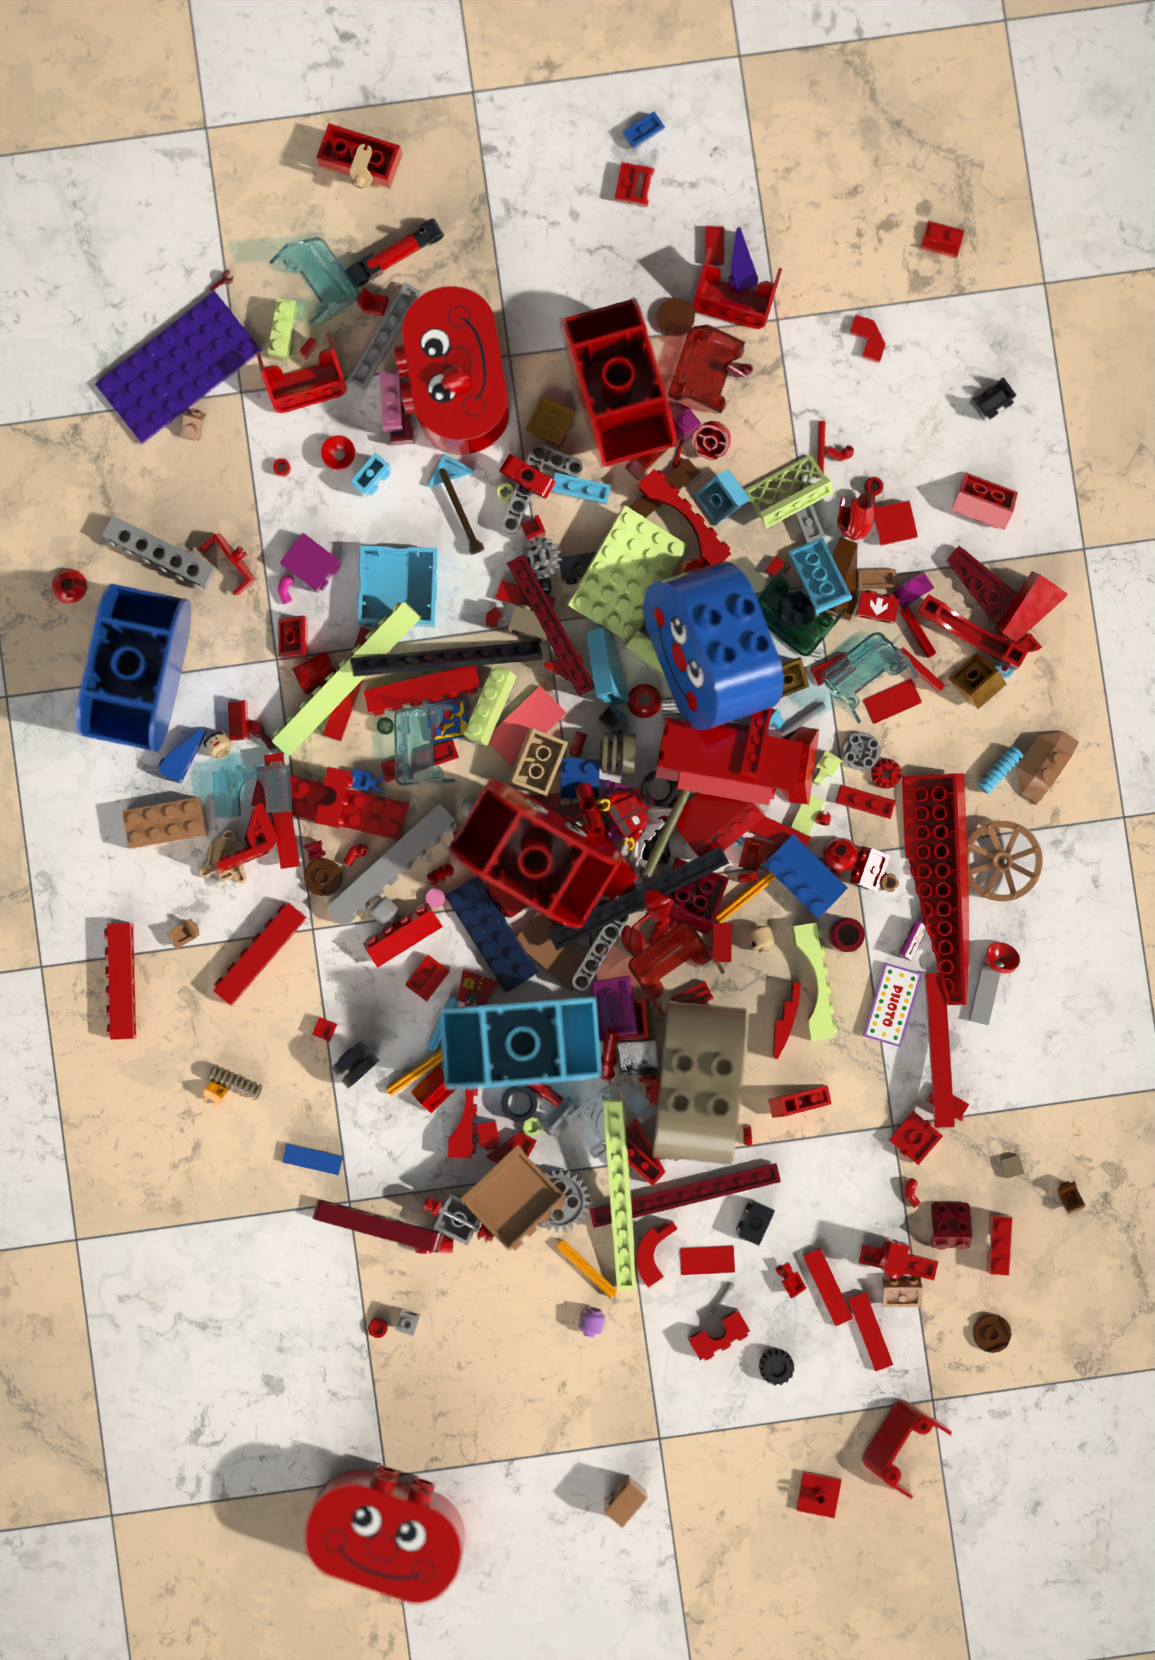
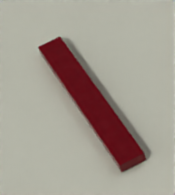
(551, 625)

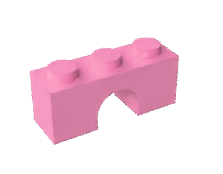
(391, 401)

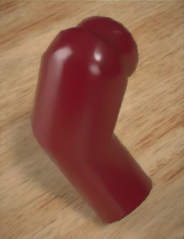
(739, 370)

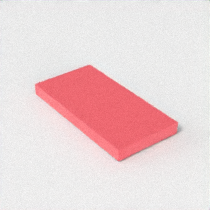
(537, 711)

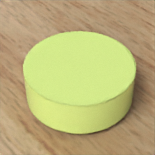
(532, 1126)

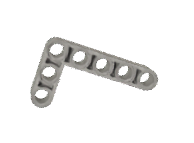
(539, 464)
(597, 958)

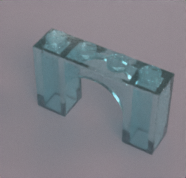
(228, 786)

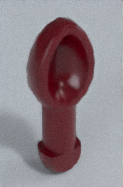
(258, 730)

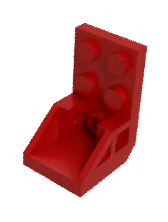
(259, 829)

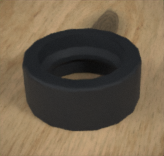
(658, 803)
(515, 1117)

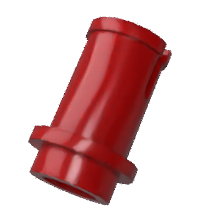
(578, 743)

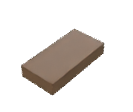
(876, 579)

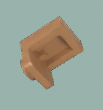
(192, 424)
(183, 933)

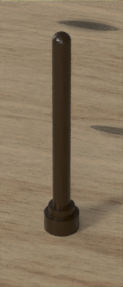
(475, 545)

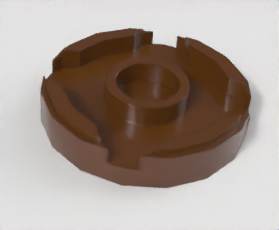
(676, 317)
(323, 877)
(992, 1333)

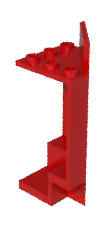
(713, 757)

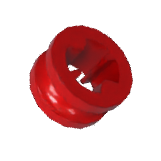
(276, 468)

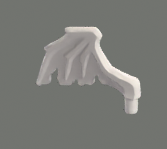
(653, 824)

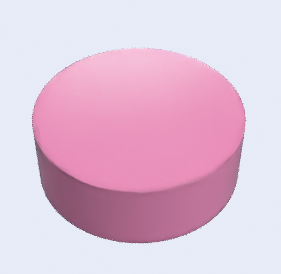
(435, 897)

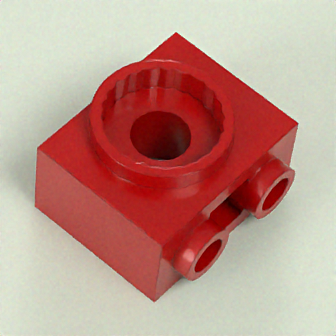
(893, 1257)

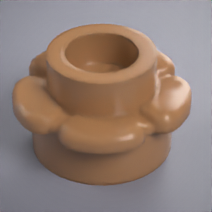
(894, 882)

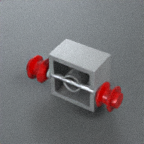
(456, 1219)

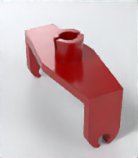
(235, 557)

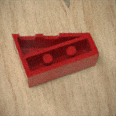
(641, 1154)

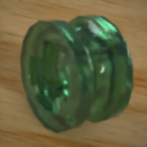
(383, 731)

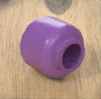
(591, 1321)

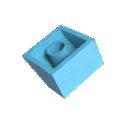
(721, 497)

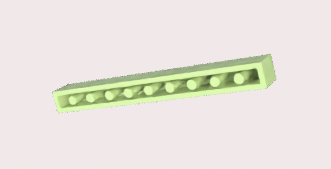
(343, 682)

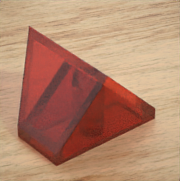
(755, 853)

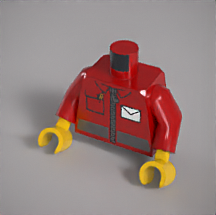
(628, 814)

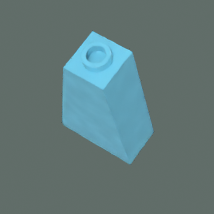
(606, 667)

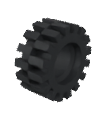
(772, 1355)

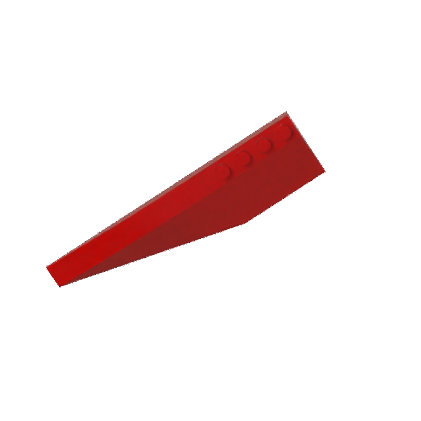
(939, 864)

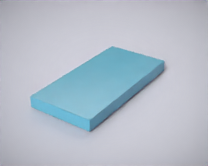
(819, 575)

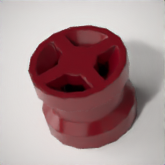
(314, 850)

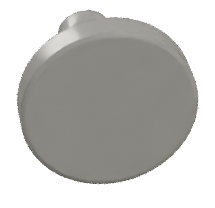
(861, 751)

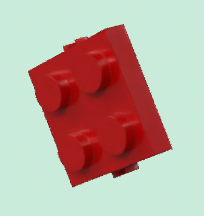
(915, 1137)

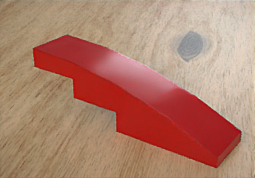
(783, 1027)

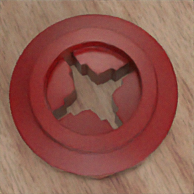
(877, 770)

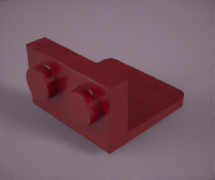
(951, 1225)

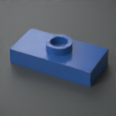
(643, 130)

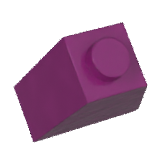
(684, 421)

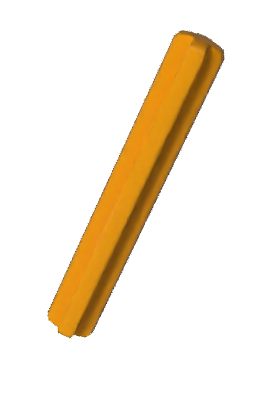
(744, 897)
(415, 1073)
(586, 1268)

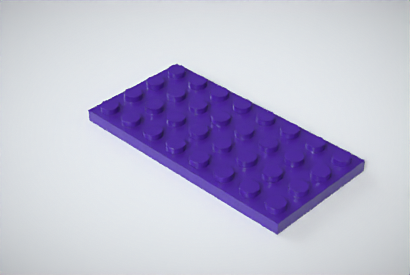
(178, 367)

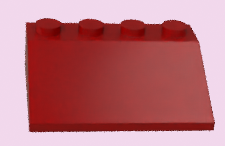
(716, 821)

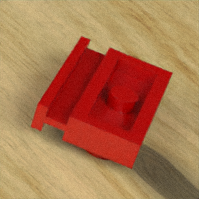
(942, 239)
(427, 978)

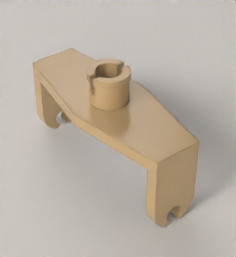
(359, 171)

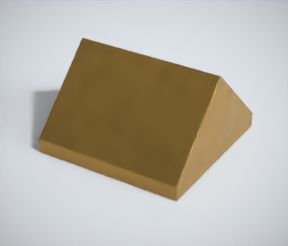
(794, 677)

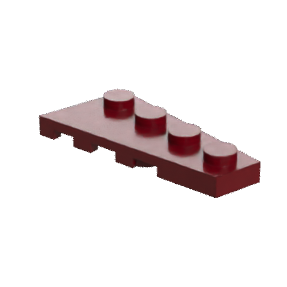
(983, 585)

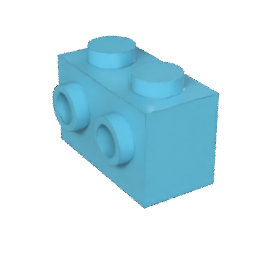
(370, 475)

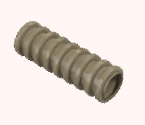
(235, 1082)

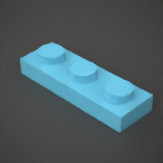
(581, 488)

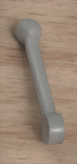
(730, 1286)

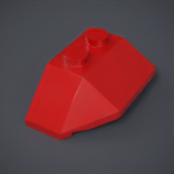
(809, 737)

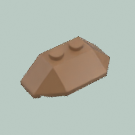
(1044, 764)

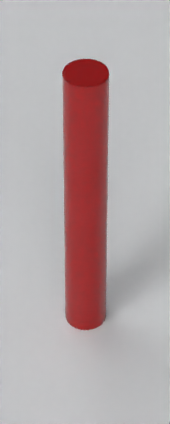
(821, 445)

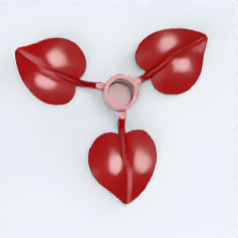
(658, 908)

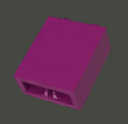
(311, 563)

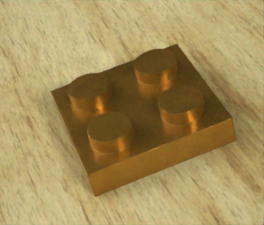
(550, 421)

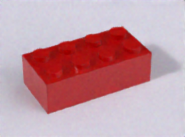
(340, 148)

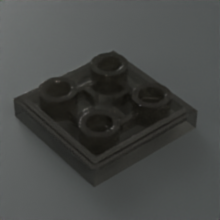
(638, 1056)

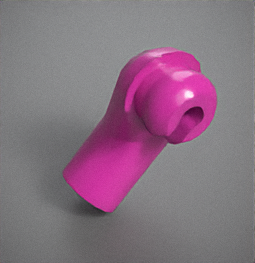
(283, 587)

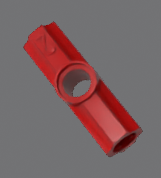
(589, 809)

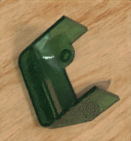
(801, 640)

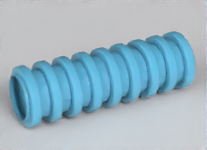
(1000, 769)

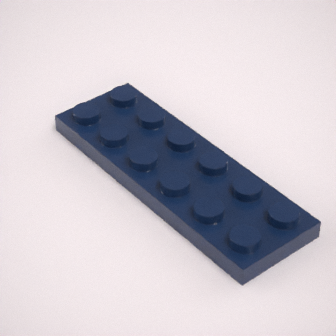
(491, 933)

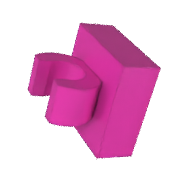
(611, 832)

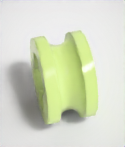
(501, 488)

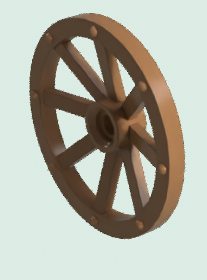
(1036, 848)

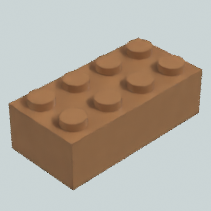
(165, 823)

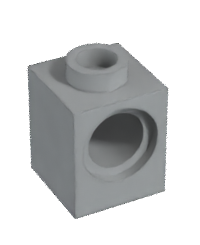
(407, 1322)

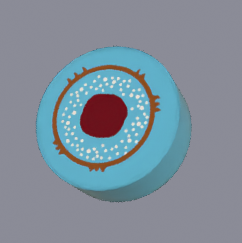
(1004, 670)

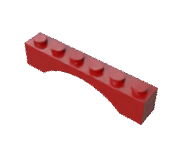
(657, 489)
(985, 641)
(460, 1142)

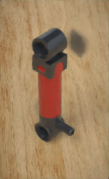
(374, 265)

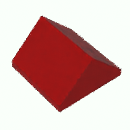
(293, 637)

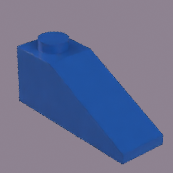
(179, 760)

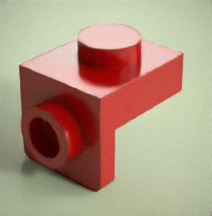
(372, 303)

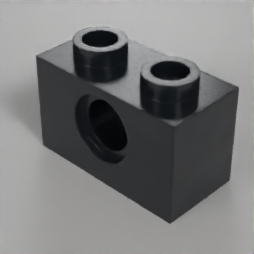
(569, 562)
(750, 1233)

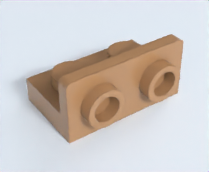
(902, 1292)

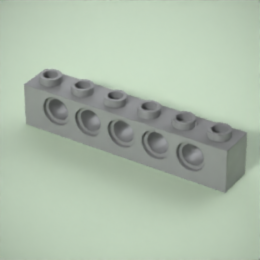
(117, 527)

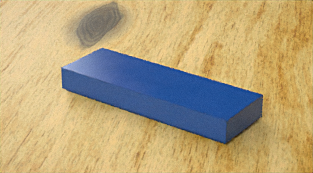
(312, 1159)

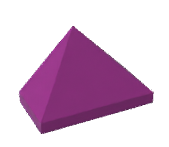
(913, 589)

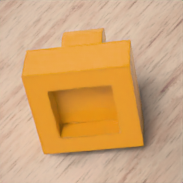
(215, 1092)

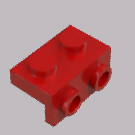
(314, 672)

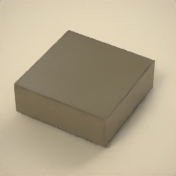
(1012, 1166)

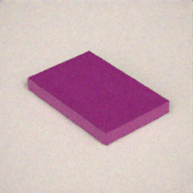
(615, 1005)

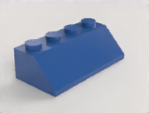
(805, 876)

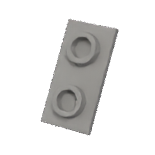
(556, 1122)

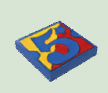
(453, 721)

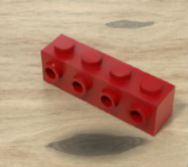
(402, 934)

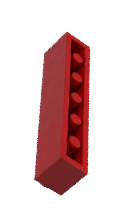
(422, 689)
(259, 955)
(121, 981)

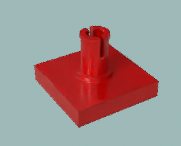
(818, 1494)

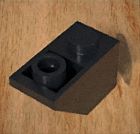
(614, 720)

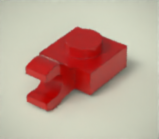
(792, 1281)

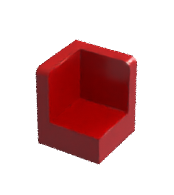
(533, 528)

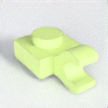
(827, 765)

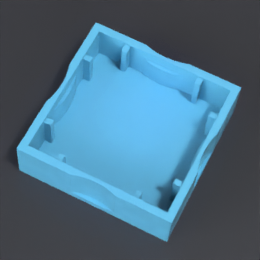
(395, 577)

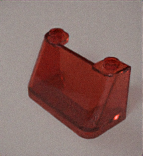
(701, 369)

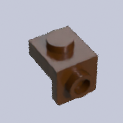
(1070, 1197)

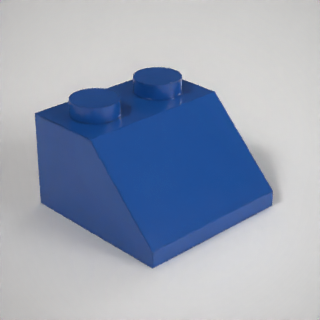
(577, 771)

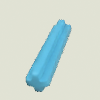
(436, 1035)

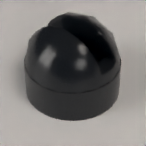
(546, 585)

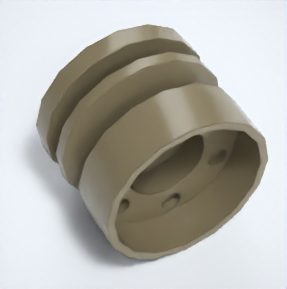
(618, 753)

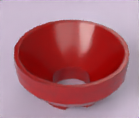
(335, 443)
(78, 589)
(648, 710)
(840, 862)
(1004, 953)

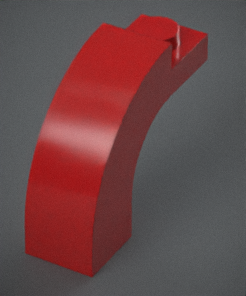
(645, 1252)

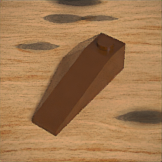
(846, 561)

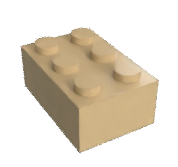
(538, 761)

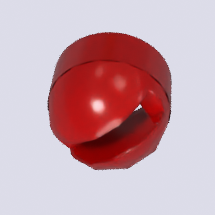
(823, 819)

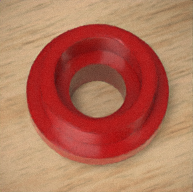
(874, 480)

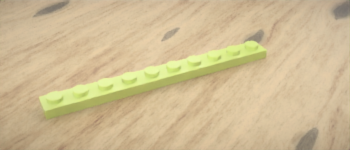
(620, 1194)

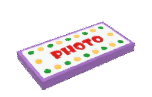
(892, 1004)

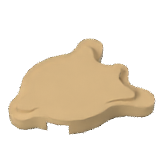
(224, 845)

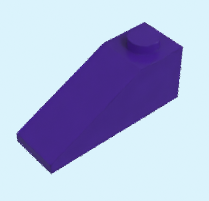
(742, 269)

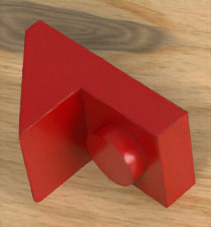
(556, 668)

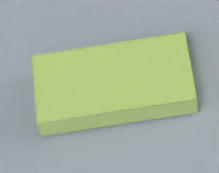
(806, 815)

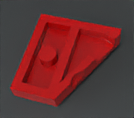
(524, 1141)

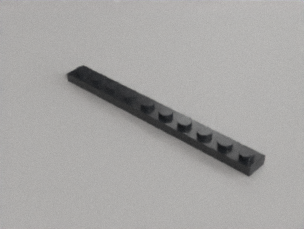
(445, 658)
(636, 898)

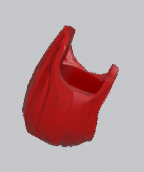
(858, 519)

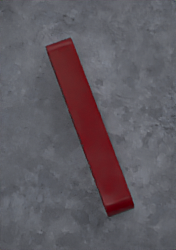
(377, 1226)

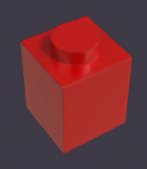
(488, 1135)

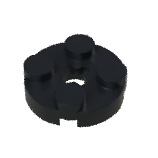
(802, 603)

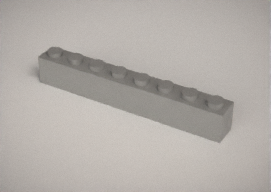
(394, 861)

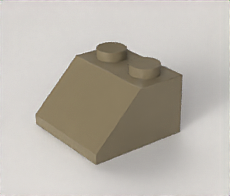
(526, 624)

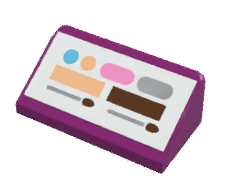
(913, 940)

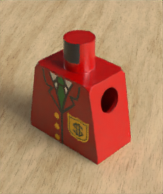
(475, 989)

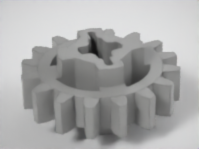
(542, 556)

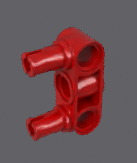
(539, 484)

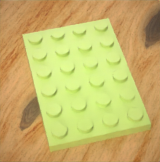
(621, 572)

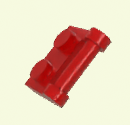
(627, 184)

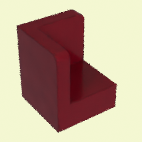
(404, 437)

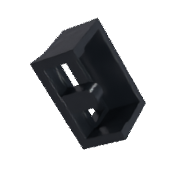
(1002, 386)

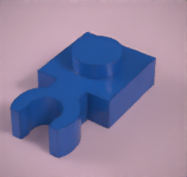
(364, 780)

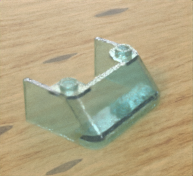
(322, 273)
(861, 667)
(415, 745)

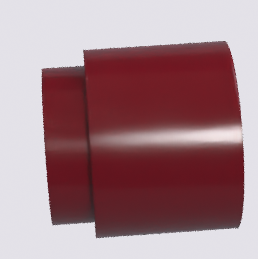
(833, 935)

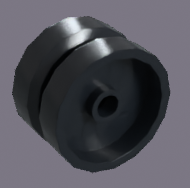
(352, 1061)

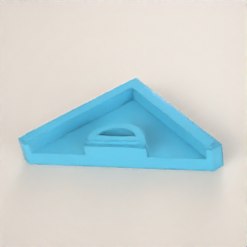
(454, 470)

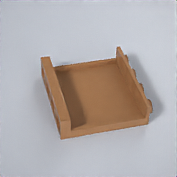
(513, 1199)

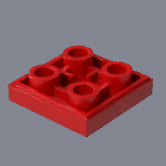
(895, 523)

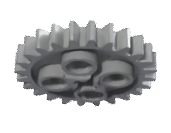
(571, 1214)

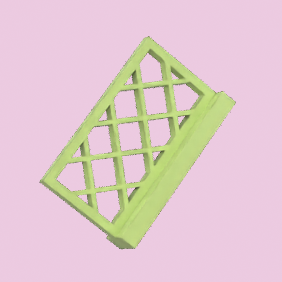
(795, 500)

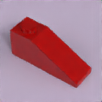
(799, 1102)

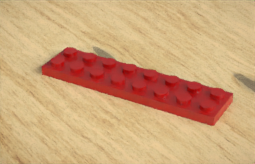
(364, 811)

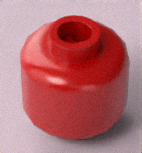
(456, 378)

